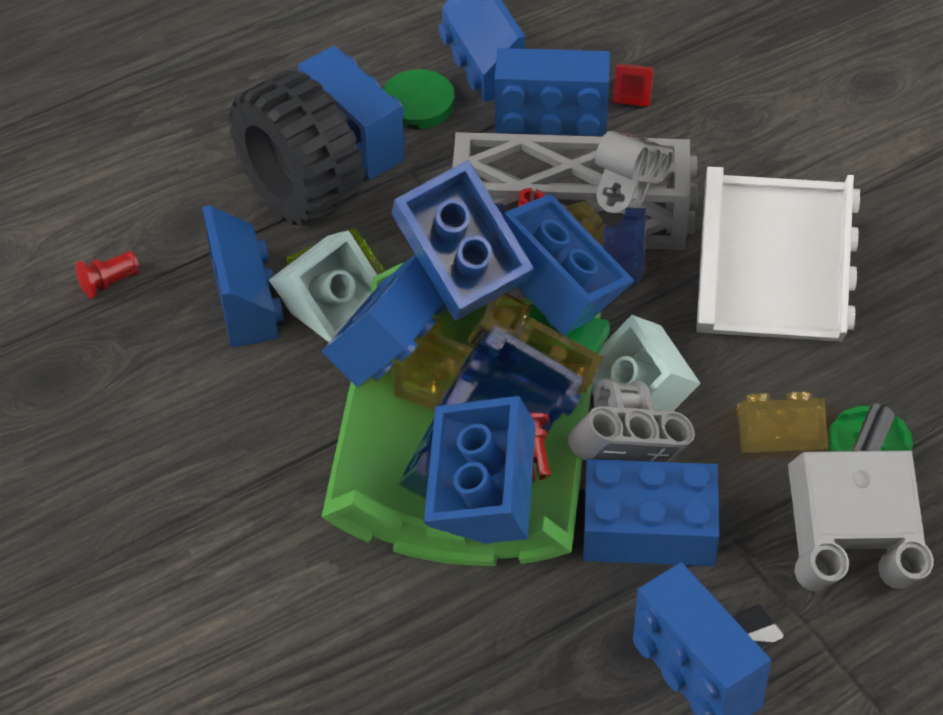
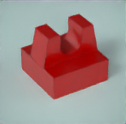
(633, 84)

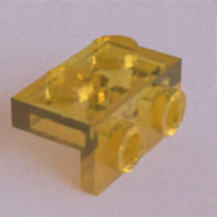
(429, 369)
(782, 424)

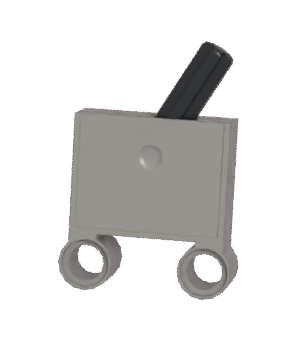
(858, 503)

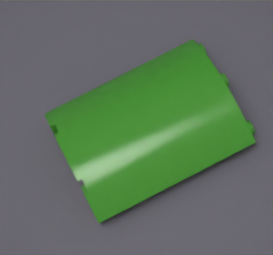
(379, 441)

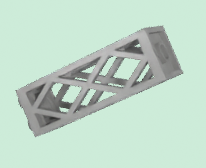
(505, 188)

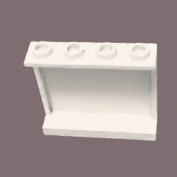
(777, 257)

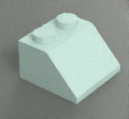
(326, 284)
(647, 354)

